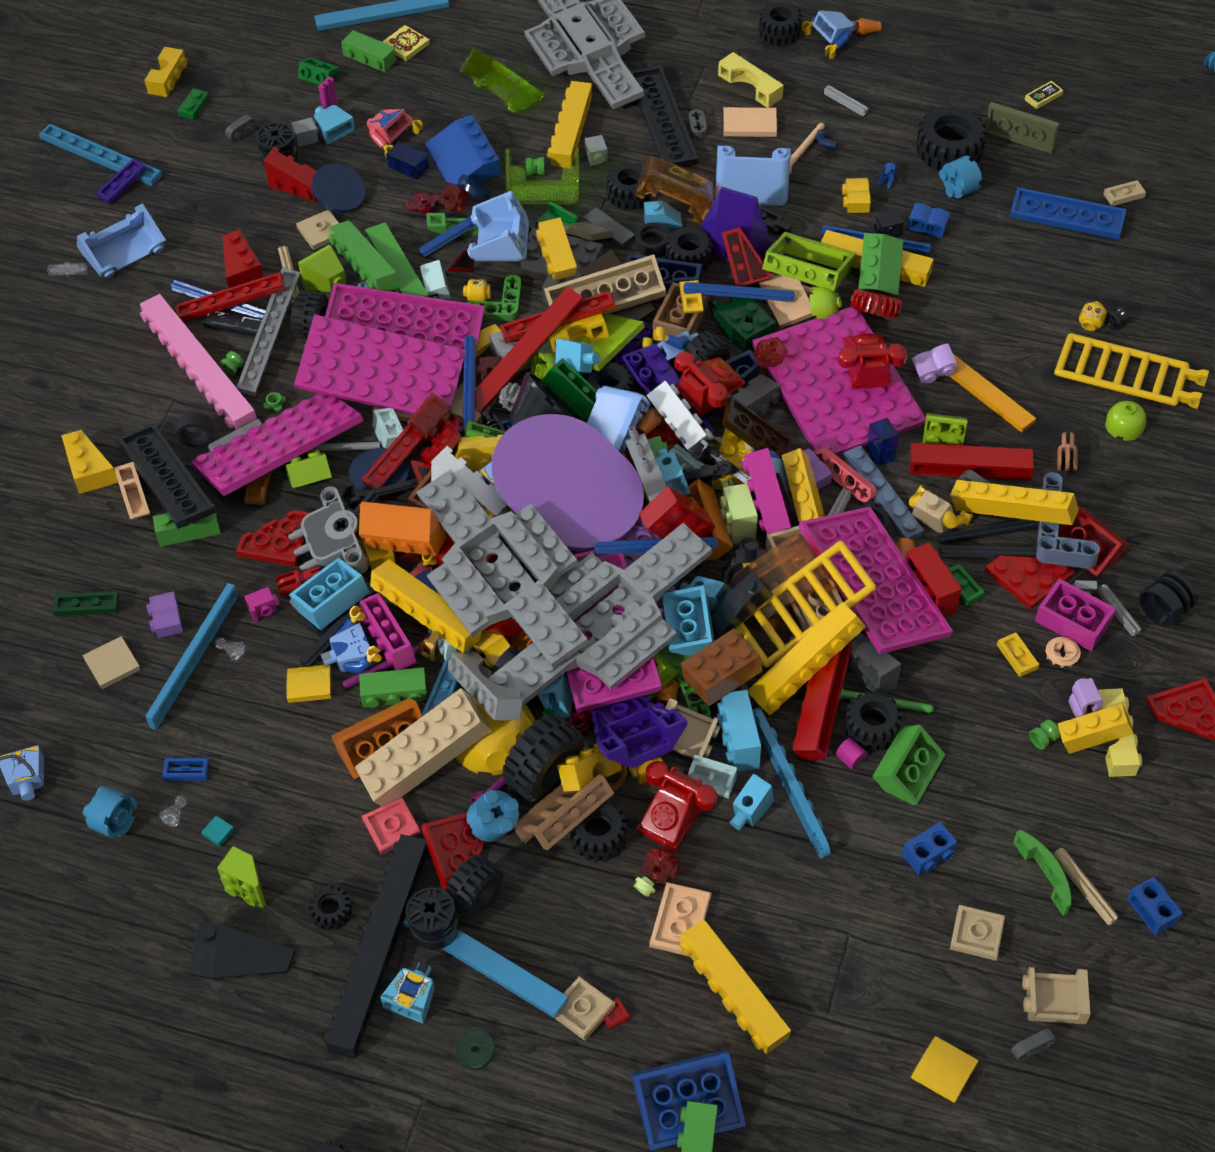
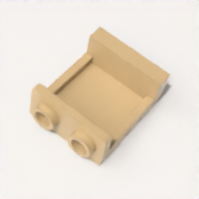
(697, 733)
(1057, 997)

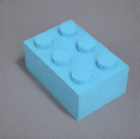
(329, 593)
(739, 731)

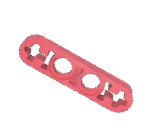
(845, 471)

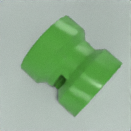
(530, 166)
(1044, 734)

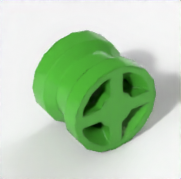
(231, 363)

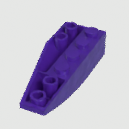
(652, 369)

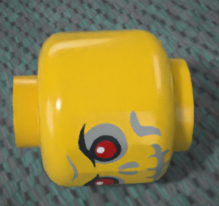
(477, 290)
(1092, 316)

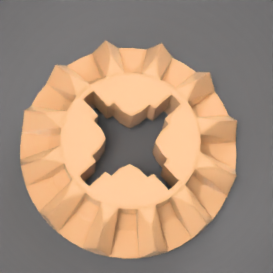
(1070, 648)

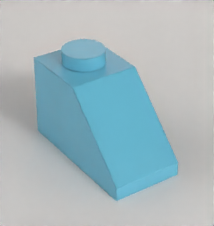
(662, 213)

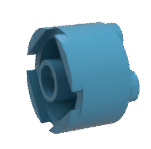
(960, 177)
(110, 812)
(493, 815)

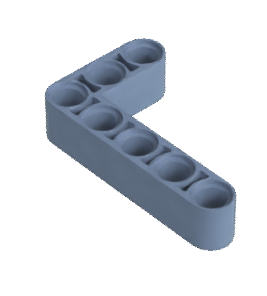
(1061, 550)

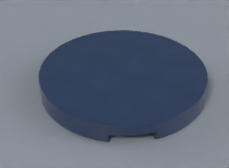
(338, 188)
(363, 464)

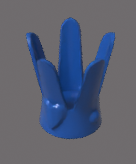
(889, 171)

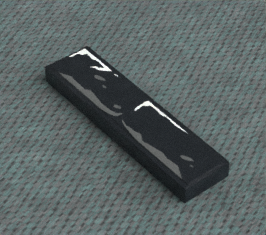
(233, 323)

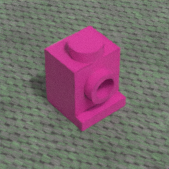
(261, 603)

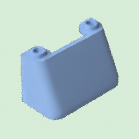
(754, 175)
(502, 230)
(122, 243)
(615, 413)

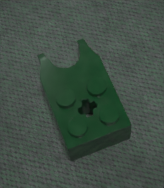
(742, 321)

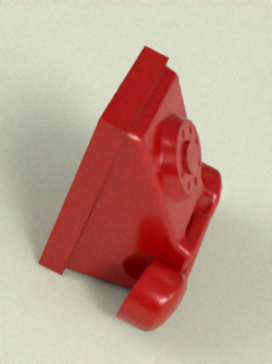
(870, 360)
(706, 382)
(674, 805)

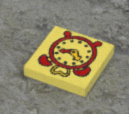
(407, 42)

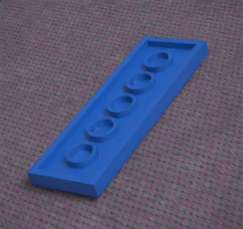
(1068, 213)

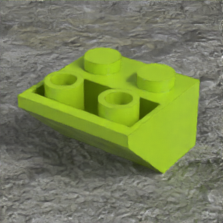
(944, 429)
(308, 468)
(241, 877)

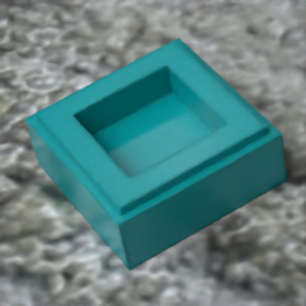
(217, 831)

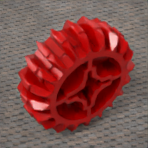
(876, 303)

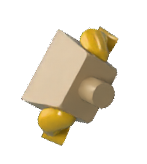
(936, 512)

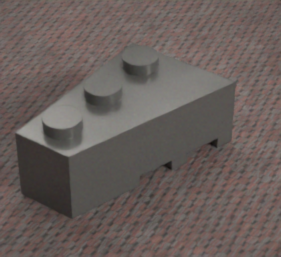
(758, 394)
(874, 670)

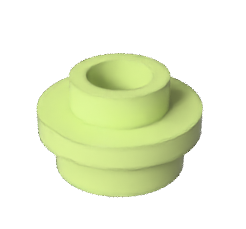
(644, 886)

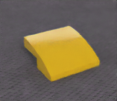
(309, 683)
(944, 1069)

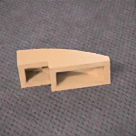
(132, 491)

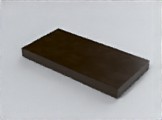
(608, 261)
(753, 428)

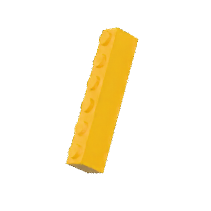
(570, 124)
(914, 267)
(1015, 502)
(421, 604)
(806, 658)
(734, 986)

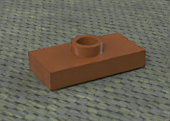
(257, 490)

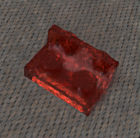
(430, 416)

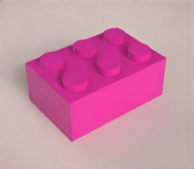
(1075, 614)

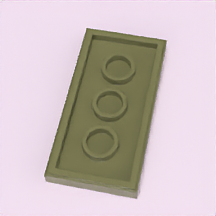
(1021, 127)

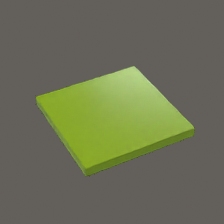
(620, 332)

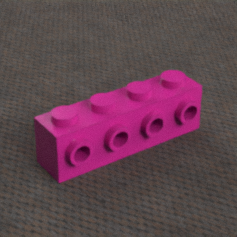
(767, 491)
(388, 632)

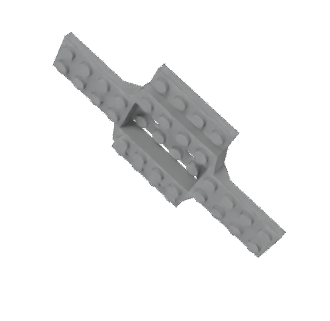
(601, 20)
(477, 539)
(618, 641)

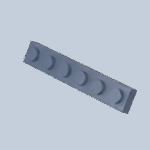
(886, 497)

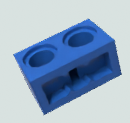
(926, 844)
(1150, 908)

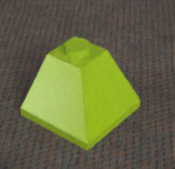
(321, 270)

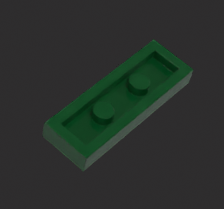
(86, 603)

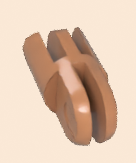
(1067, 451)

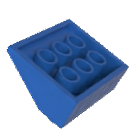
(464, 150)
(668, 1087)

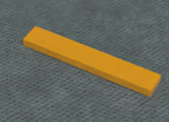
(992, 396)

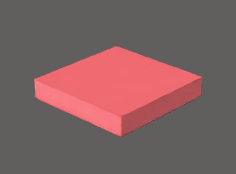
(389, 823)

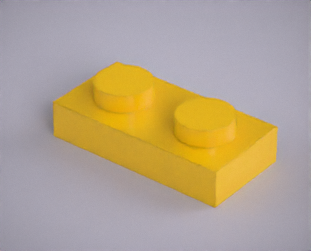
(1017, 654)

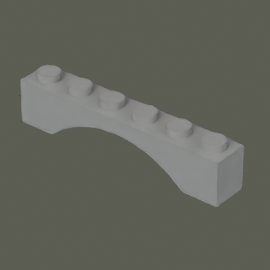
(494, 699)

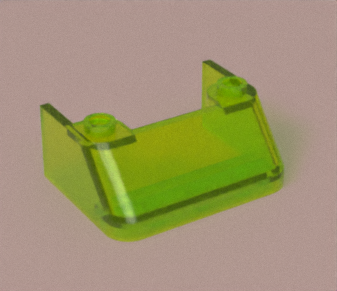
(501, 81)
(543, 191)

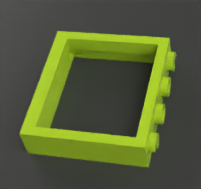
(812, 251)

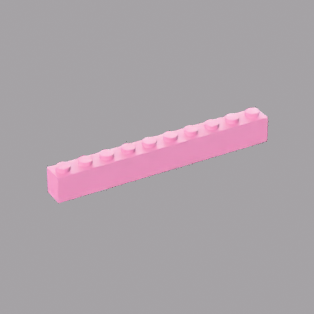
(197, 362)

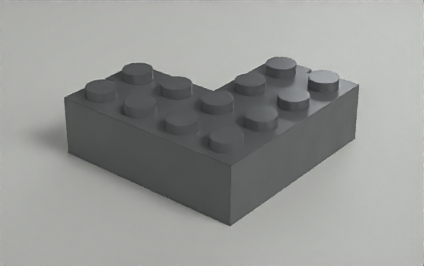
(582, 250)

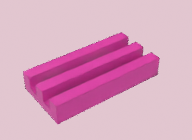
(328, 93)

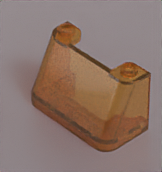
(677, 183)
(781, 564)

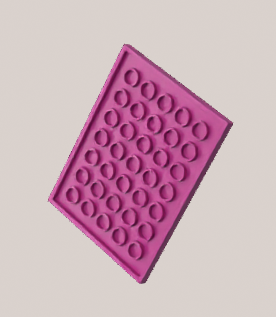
(821, 390)

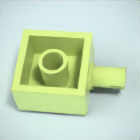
(738, 511)

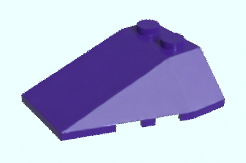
(735, 210)
(636, 730)

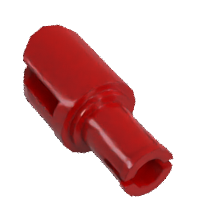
(292, 580)

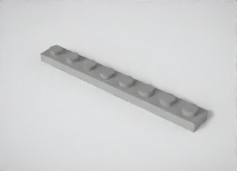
(267, 335)

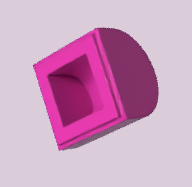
(851, 753)

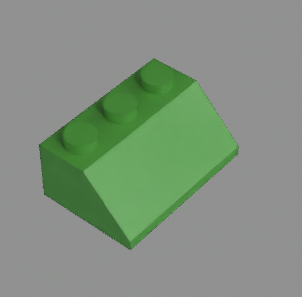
(881, 264)
(909, 764)

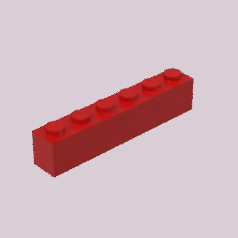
(985, 461)
(820, 708)

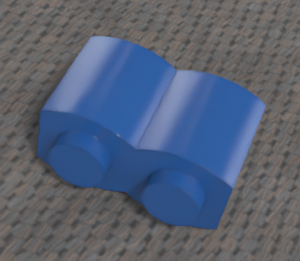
(928, 220)

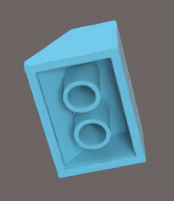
(690, 617)

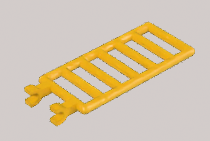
(1178, 395)
(789, 584)

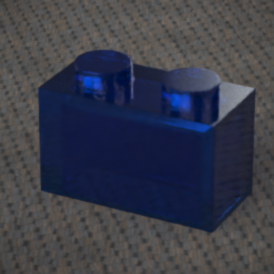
(407, 160)
(882, 441)

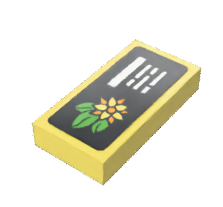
(1043, 95)

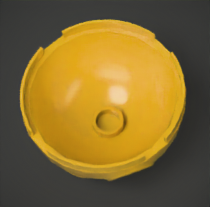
(491, 750)

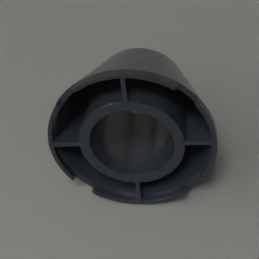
(537, 399)

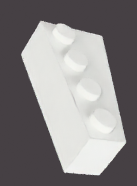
(678, 416)
(484, 494)

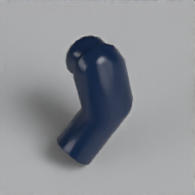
(824, 142)

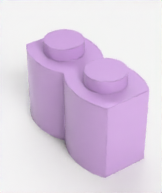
(935, 363)
(1085, 698)

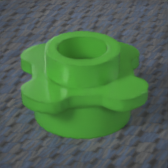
(274, 401)

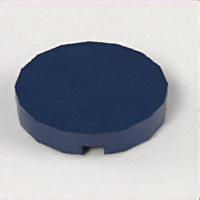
(475, 187)

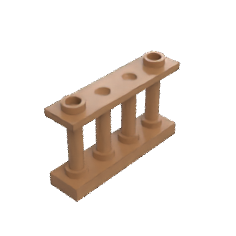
(562, 812)

